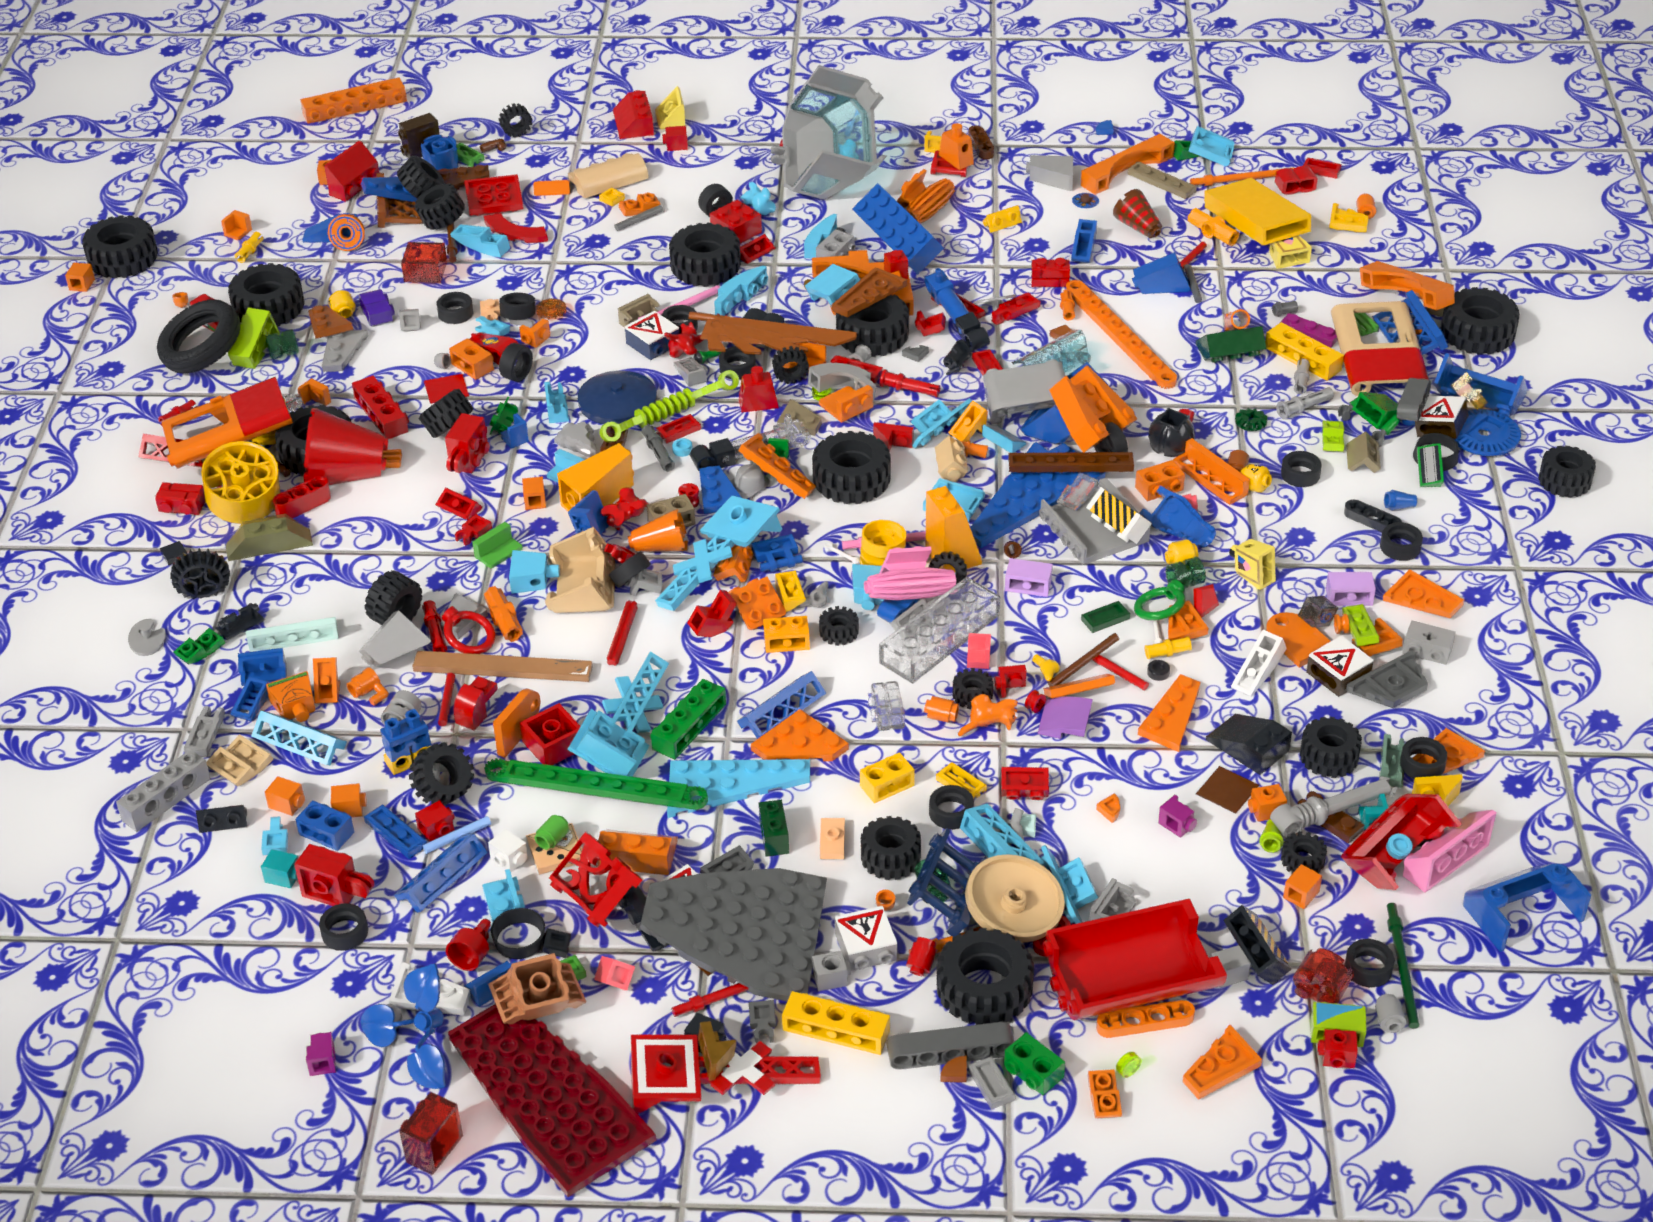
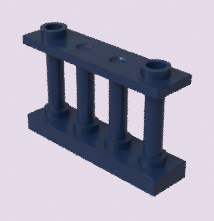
(961, 915)

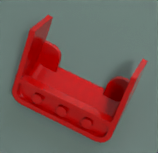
(1412, 815)

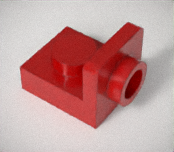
(1010, 677)

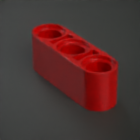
(302, 497)

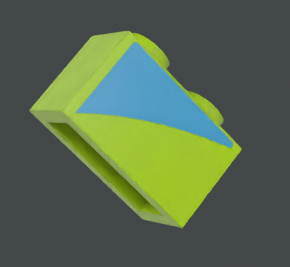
(1337, 1016)

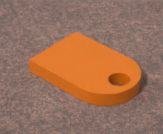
(1297, 636)
(507, 724)

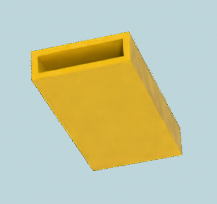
(1257, 211)

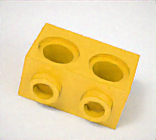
(887, 777)

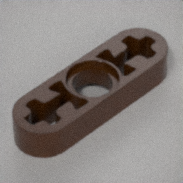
(981, 142)

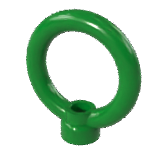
(1173, 590)

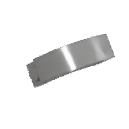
(839, 376)

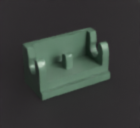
(1390, 761)

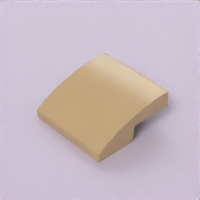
(239, 761)

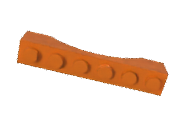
(1151, 151)
(1432, 292)

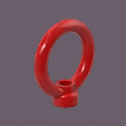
(453, 617)

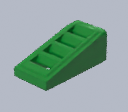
(1181, 150)

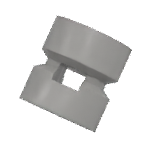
(400, 704)

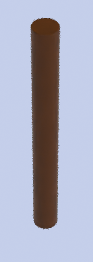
(1085, 659)

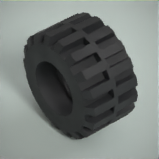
(418, 176)
(439, 206)
(445, 412)
(1567, 471)
(391, 594)
(1330, 747)
(453, 761)
(890, 847)

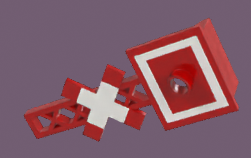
(682, 1080)

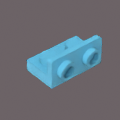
(502, 895)

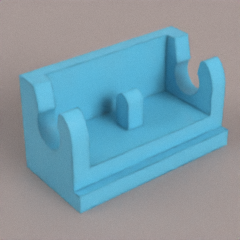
(556, 404)

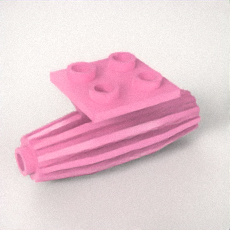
(905, 576)

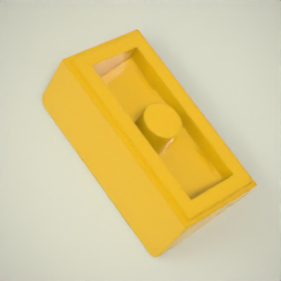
(789, 589)

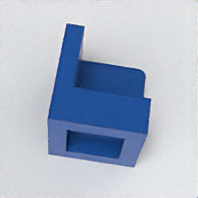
(516, 434)

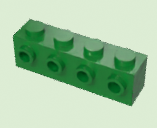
(688, 719)

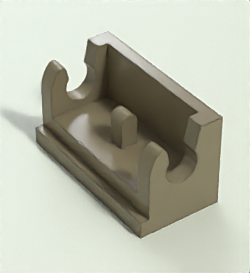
(637, 308)

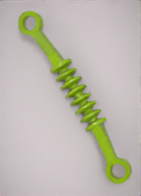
(668, 406)

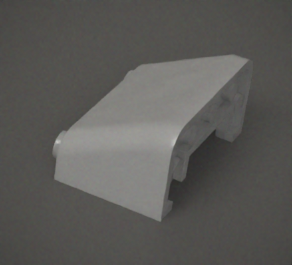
(1021, 388)

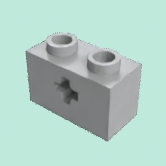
(1429, 642)

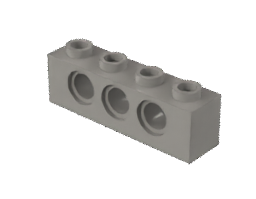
(163, 790)

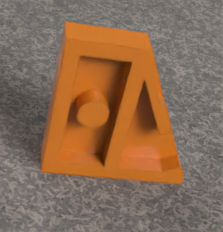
(1387, 639)

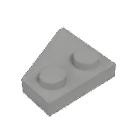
(465, 625)

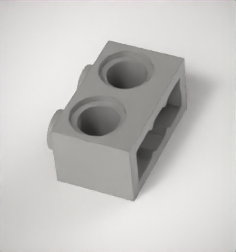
(836, 244)

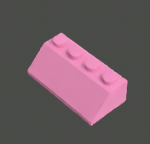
(1450, 851)

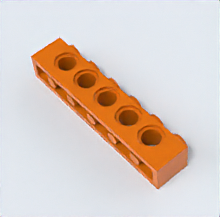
(353, 100)

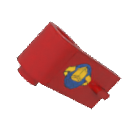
(493, 343)

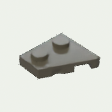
(797, 411)

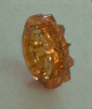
(551, 308)

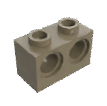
(663, 507)

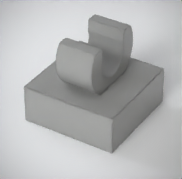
(409, 319)

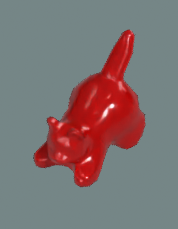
(683, 342)
(627, 507)

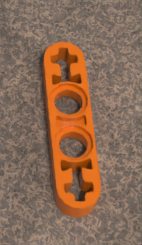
(1146, 1023)

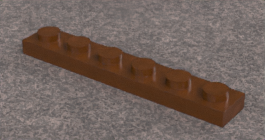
(1071, 462)

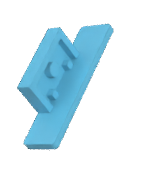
(934, 419)
(1074, 883)

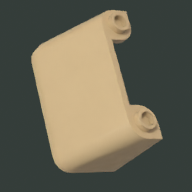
(584, 574)

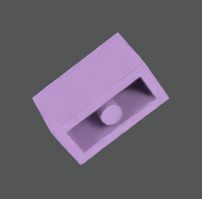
(1028, 577)
(1350, 588)

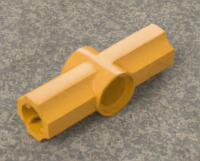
(1213, 226)

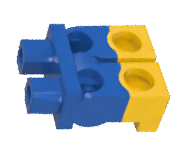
(404, 740)

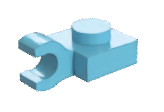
(492, 327)
(275, 838)

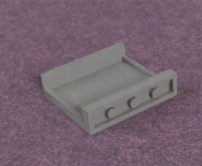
(1082, 533)

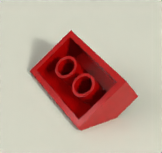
(633, 116)
(348, 169)

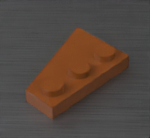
(327, 321)

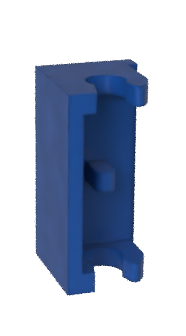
(263, 665)

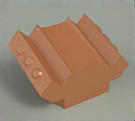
(536, 989)

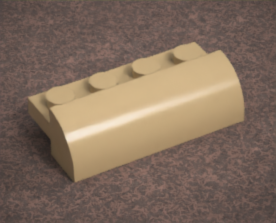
(609, 174)

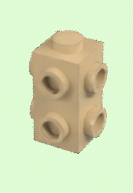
(951, 459)

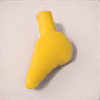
(1047, 667)

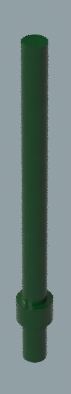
(1395, 927)

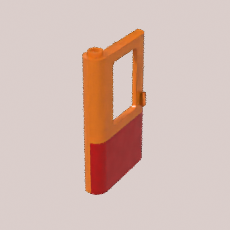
(250, 414)

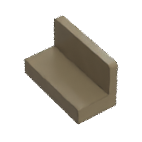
(1363, 450)

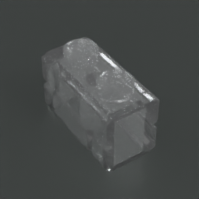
(887, 706)

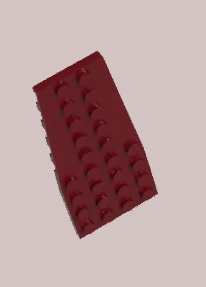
(551, 1099)

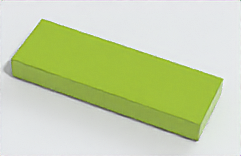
(1361, 625)

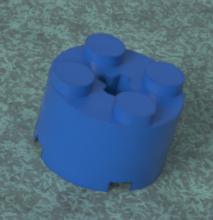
(440, 152)

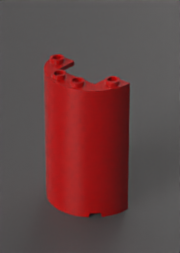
(1130, 960)

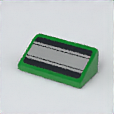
(1430, 465)

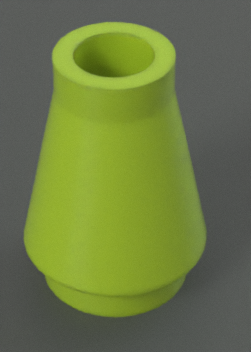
(1271, 838)

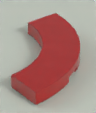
(503, 227)

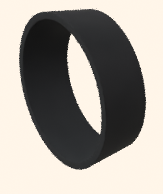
(1435, 438)
(514, 916)

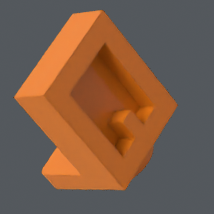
(314, 390)

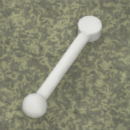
(829, 547)
(1157, 634)

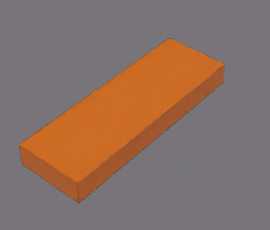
(1079, 686)

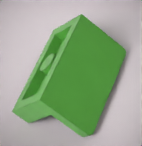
(495, 545)

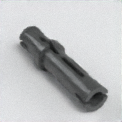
(655, 443)

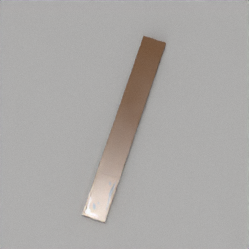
(502, 666)

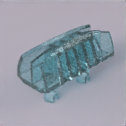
(1068, 349)

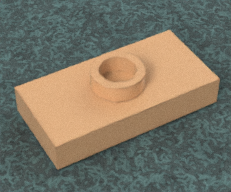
(832, 838)

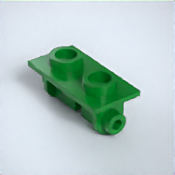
(505, 417)

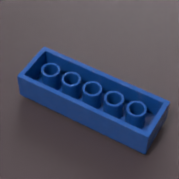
(897, 228)

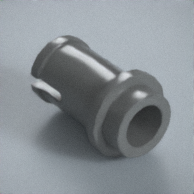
(1284, 308)

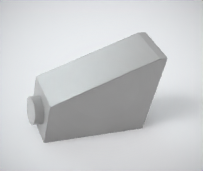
(1051, 170)
(393, 640)

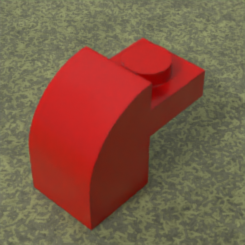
(713, 619)
(471, 700)

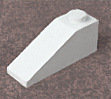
(1259, 663)

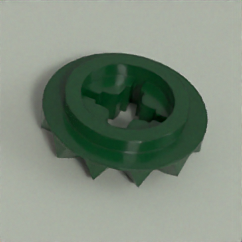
(1257, 422)

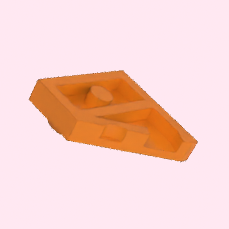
(1186, 623)

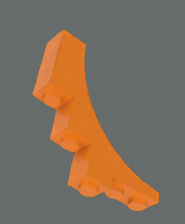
(858, 262)

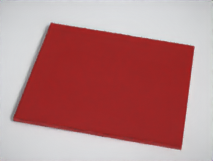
(439, 387)

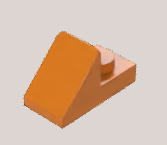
(326, 680)

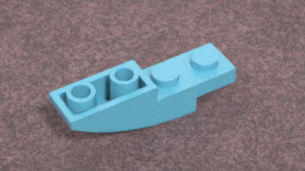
(740, 287)

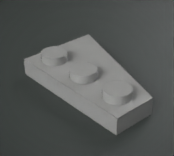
(340, 349)

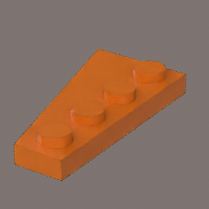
(778, 467)
(1172, 713)

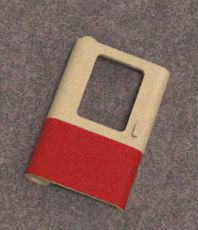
(1379, 361)

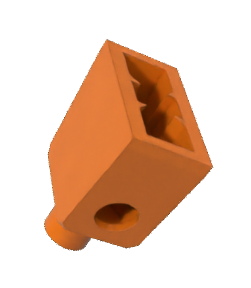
(956, 147)

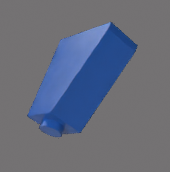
(1161, 276)

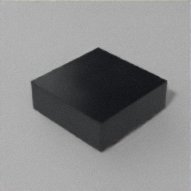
(172, 551)
(556, 942)

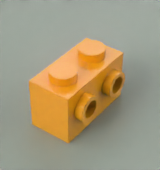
(786, 634)

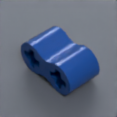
(891, 609)

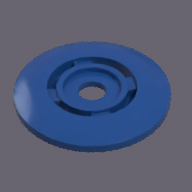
(1503, 436)

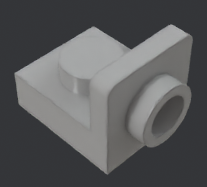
(646, 580)

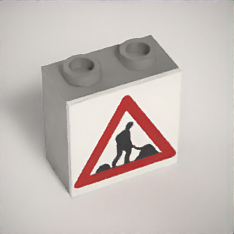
(866, 938)

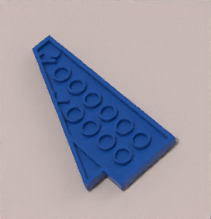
(1021, 498)

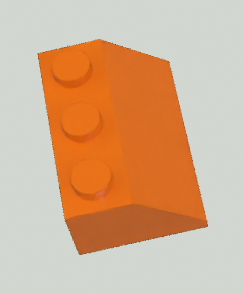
(641, 850)

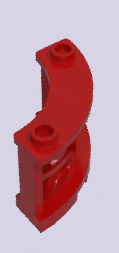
(616, 889)

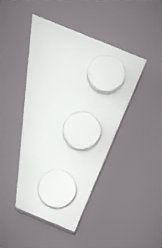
(452, 996)

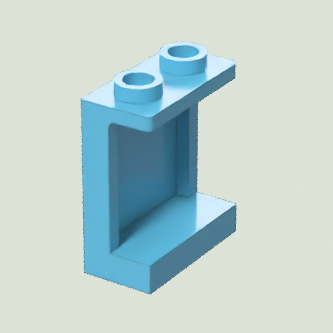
(832, 283)

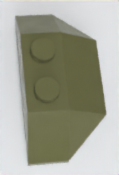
(267, 536)

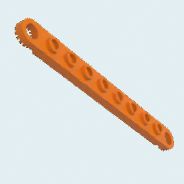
(1121, 334)

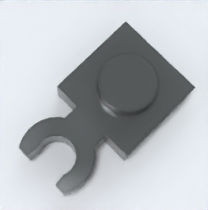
(762, 1019)

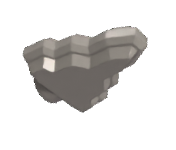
(577, 438)

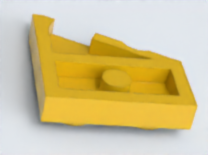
(1347, 220)

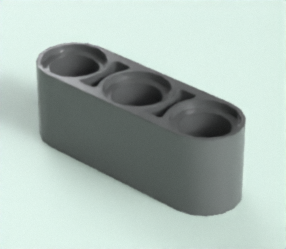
(1413, 399)

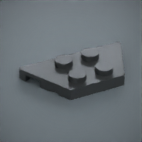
(1391, 682)

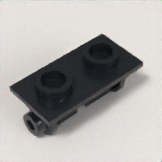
(957, 356)
(232, 624)
(221, 818)

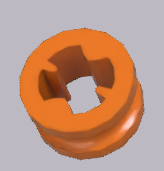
(1341, 623)

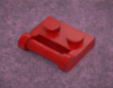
(940, 165)

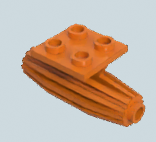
(923, 201)

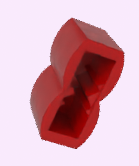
(1295, 180)

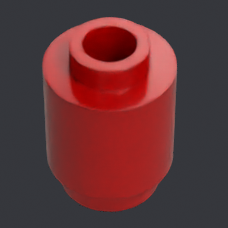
(921, 956)

